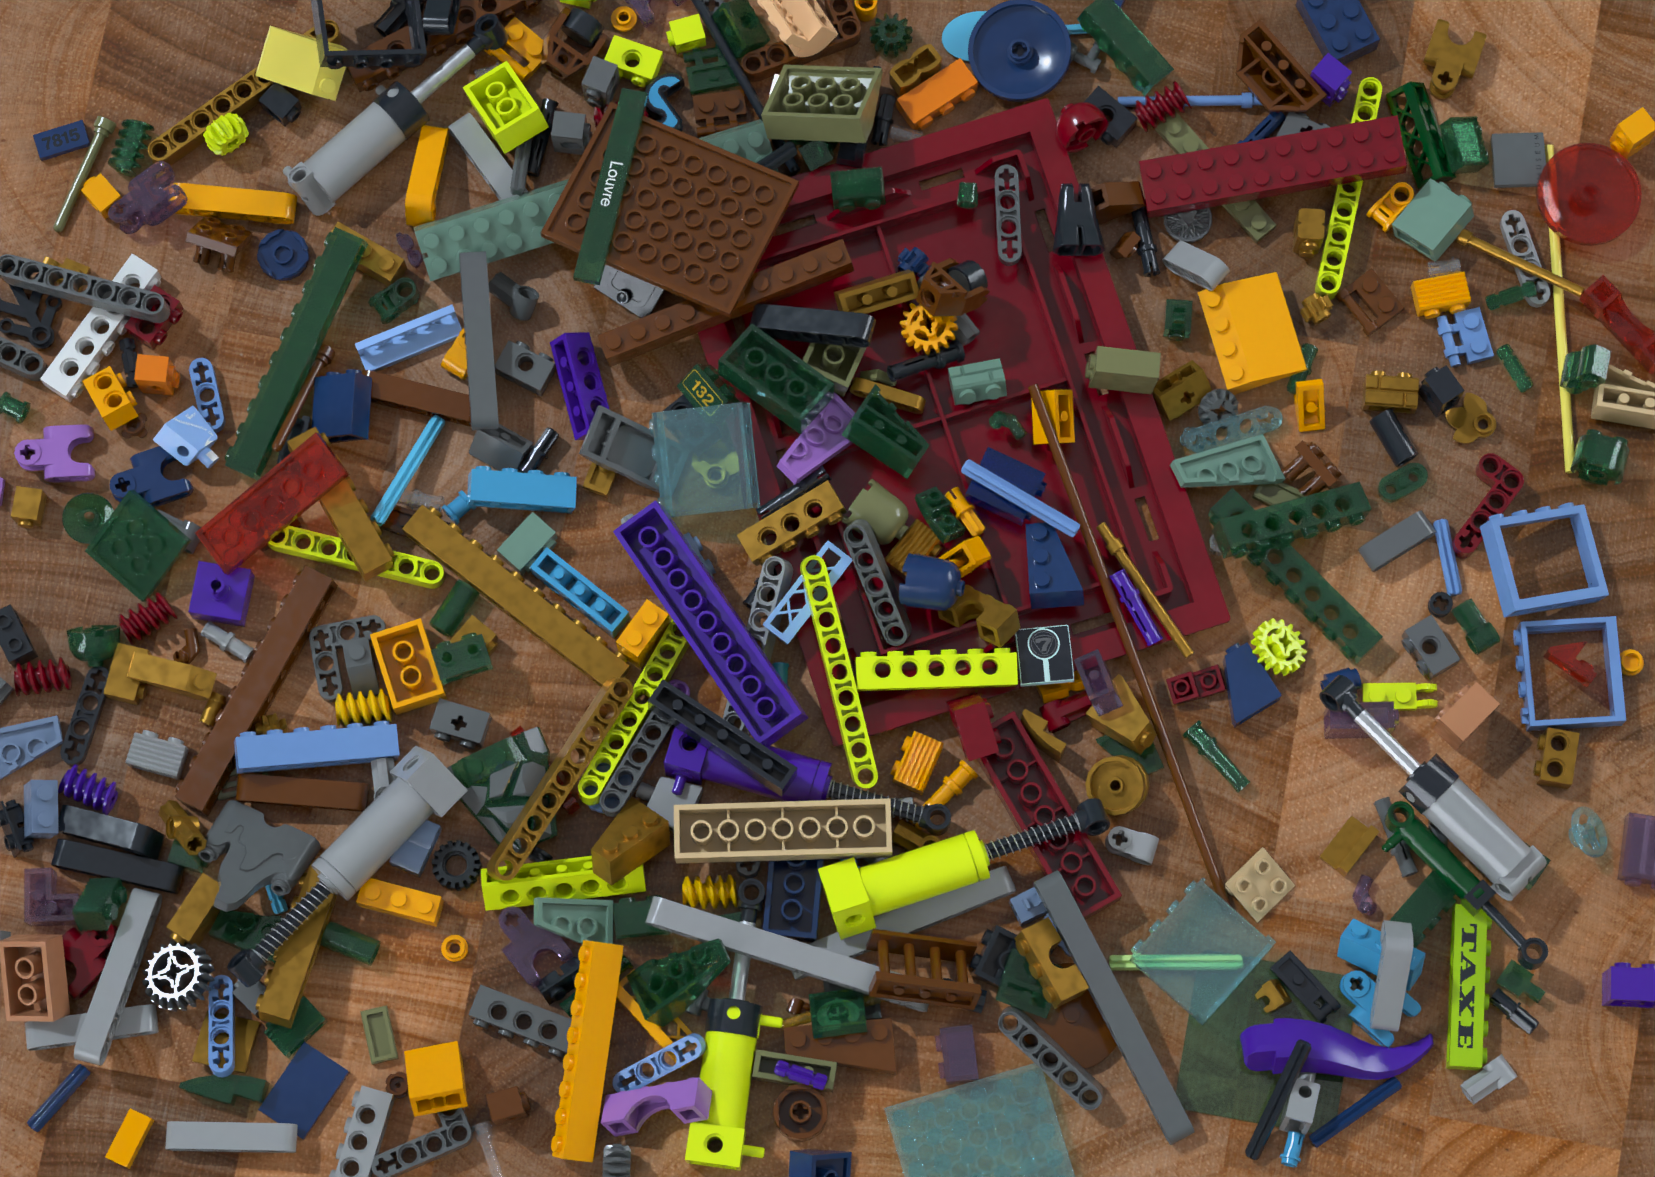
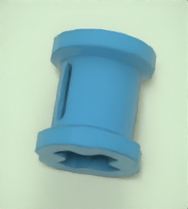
(457, 507)

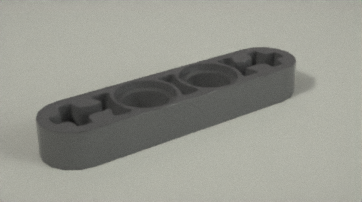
(1004, 215)

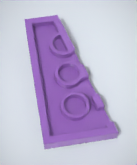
(818, 441)

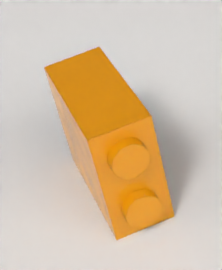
(643, 634)
(435, 1078)

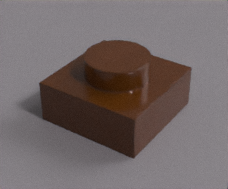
(1125, 246)

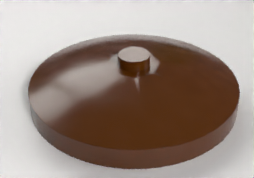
(1077, 1029)

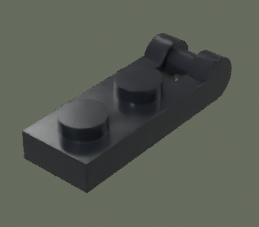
(1304, 986)

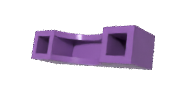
(628, 1110)

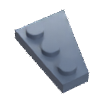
(27, 742)

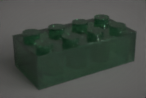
(776, 378)

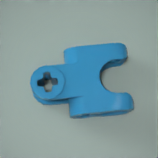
(1363, 1001)

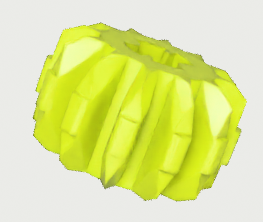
(226, 134)

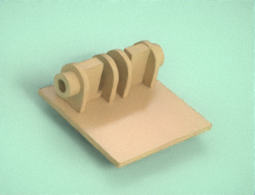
(1259, 884)

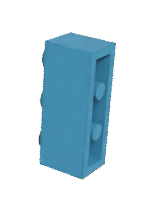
(1362, 947)

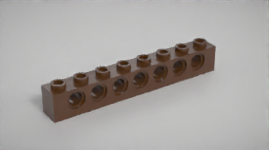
(437, 45)

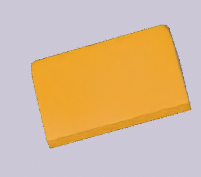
(129, 1138)

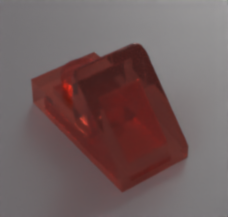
(1565, 658)

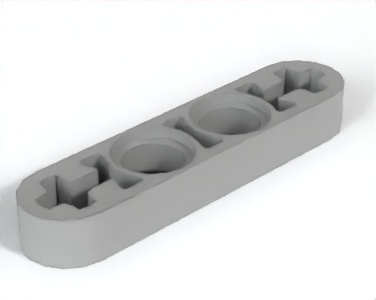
(1530, 255)

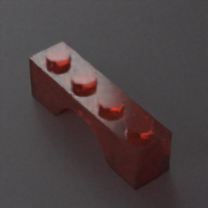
(1610, 309)

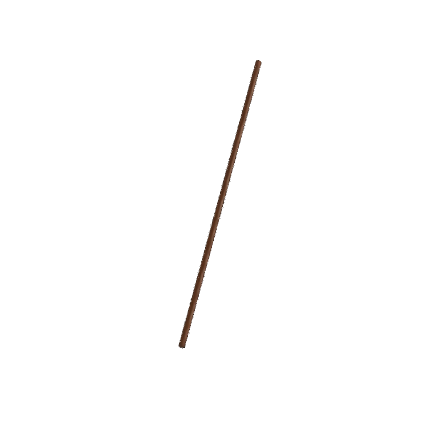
(1128, 643)

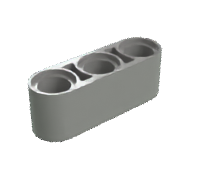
(1196, 265)

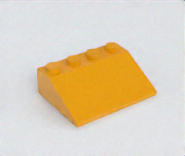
(1252, 332)

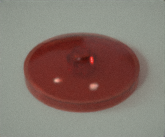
(1588, 194)

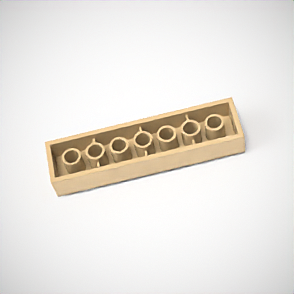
(782, 831)

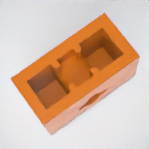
(156, 375)

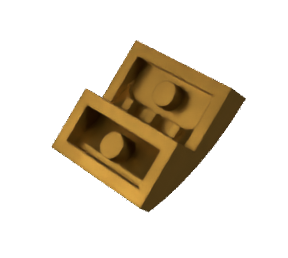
(1036, 729)
(245, 1039)

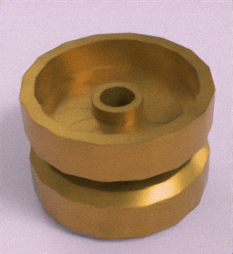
(1133, 783)

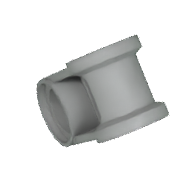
(1135, 845)

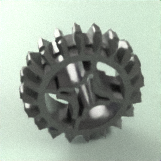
(186, 980)

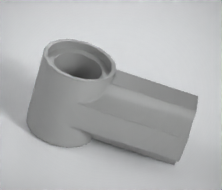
(381, 774)
(1492, 1077)

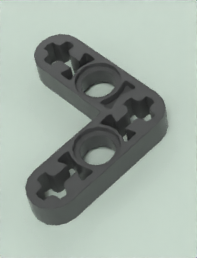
(335, 641)

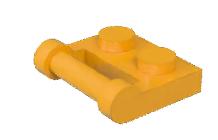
(526, 45)

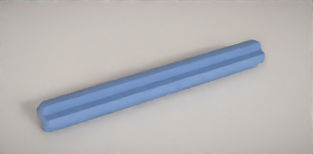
(1020, 498)

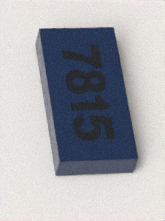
(61, 140)

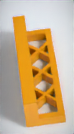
(653, 1029)

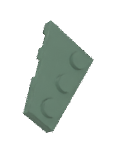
(576, 918)

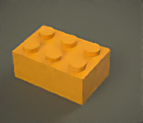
(408, 666)

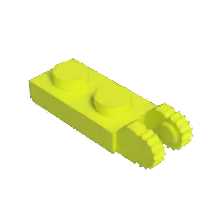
(1401, 693)

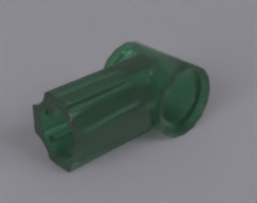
(1479, 633)

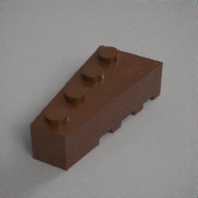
(863, 1050)

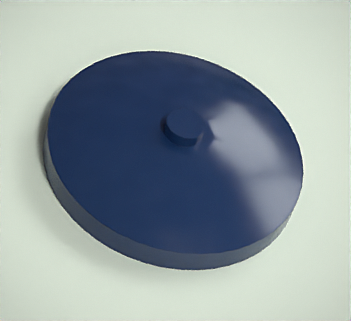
(1019, 50)

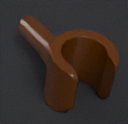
(795, 1006)

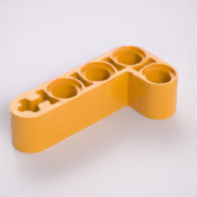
(426, 175)

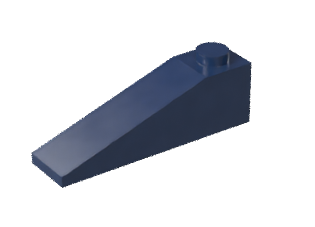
(819, 1163)

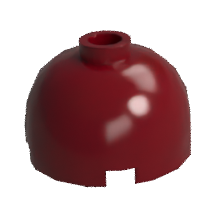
(1079, 124)

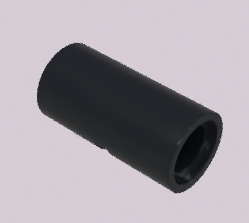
(1393, 438)

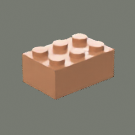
(34, 978)

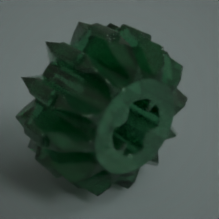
(880, 31)

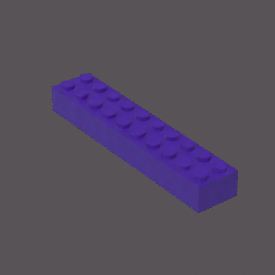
(710, 624)

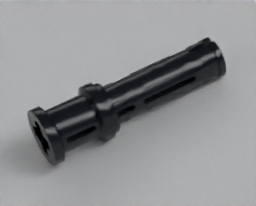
(924, 362)

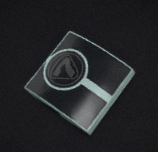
(1044, 655)

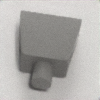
(663, 800)
(1300, 1105)

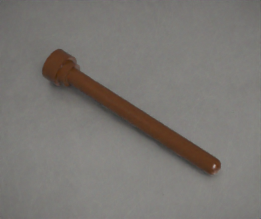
(323, 358)

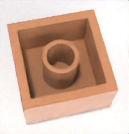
(1470, 711)

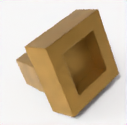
(1276, 993)

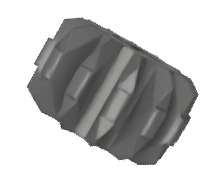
(616, 1161)

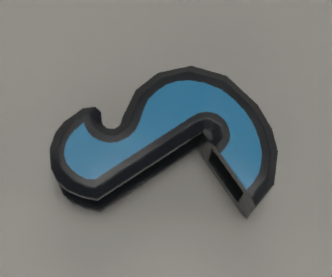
(657, 103)

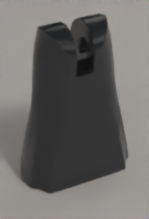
(1077, 223)

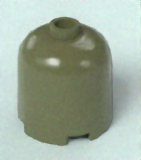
(882, 511)

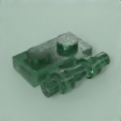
(711, 75)

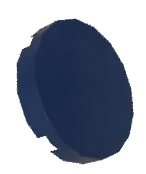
(283, 255)

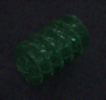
(129, 145)

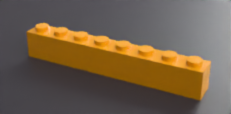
(587, 1051)

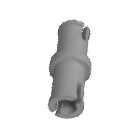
(227, 641)

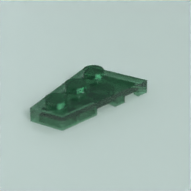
(243, 929)

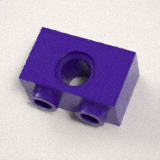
(1332, 79)

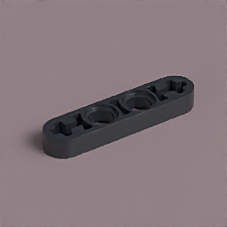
(82, 715)

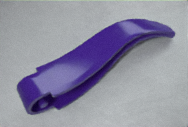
(1331, 1050)

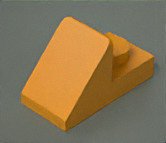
(1310, 405)

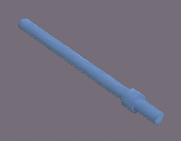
(1244, 100)

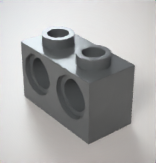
(600, 82)

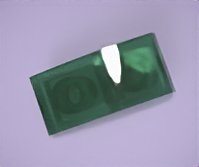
(937, 513)

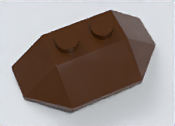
(1274, 73)

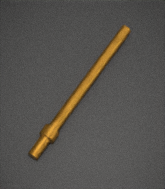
(1466, 238)
(1116, 548)

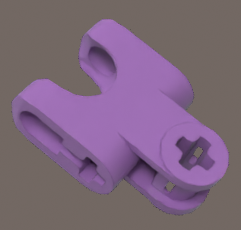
(54, 453)

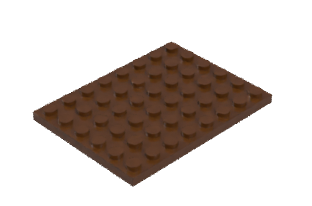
(687, 214)

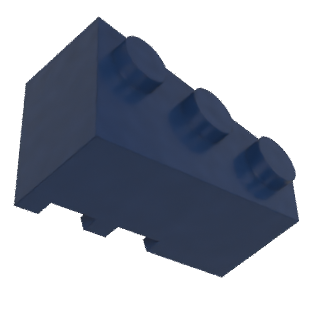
(1050, 570)

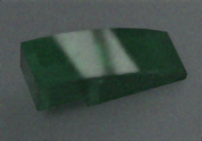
(227, 1088)

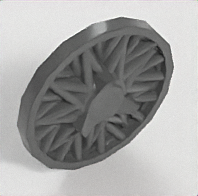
(1188, 225)

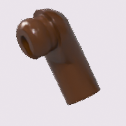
(191, 649)

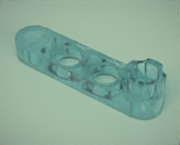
(1233, 428)

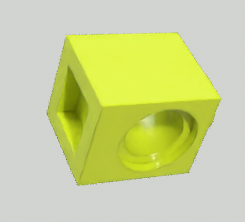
(686, 34)

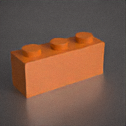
(937, 95)

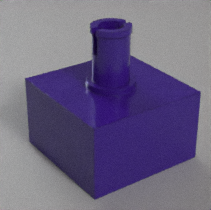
(221, 596)

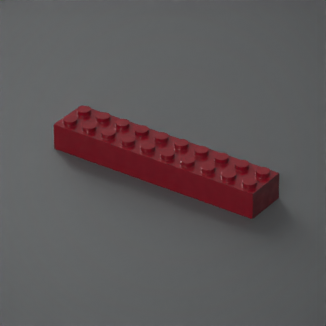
(1273, 166)

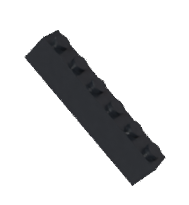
(722, 738)

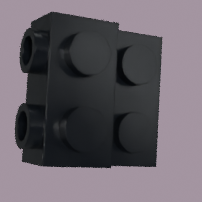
(991, 962)

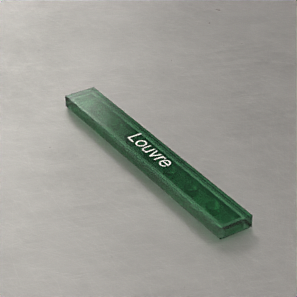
(610, 186)

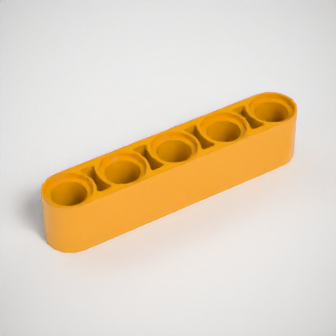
(238, 203)

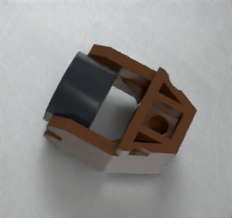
(580, 28)
(962, 288)

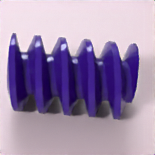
(89, 790)

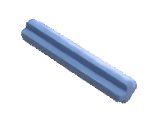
(1447, 557)

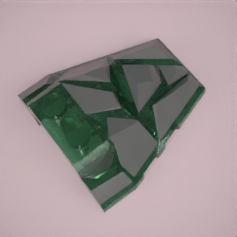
(502, 782)

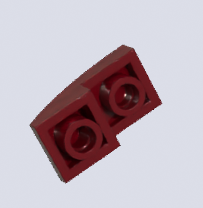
(1196, 685)

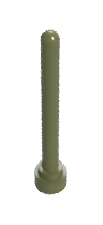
(102, 129)

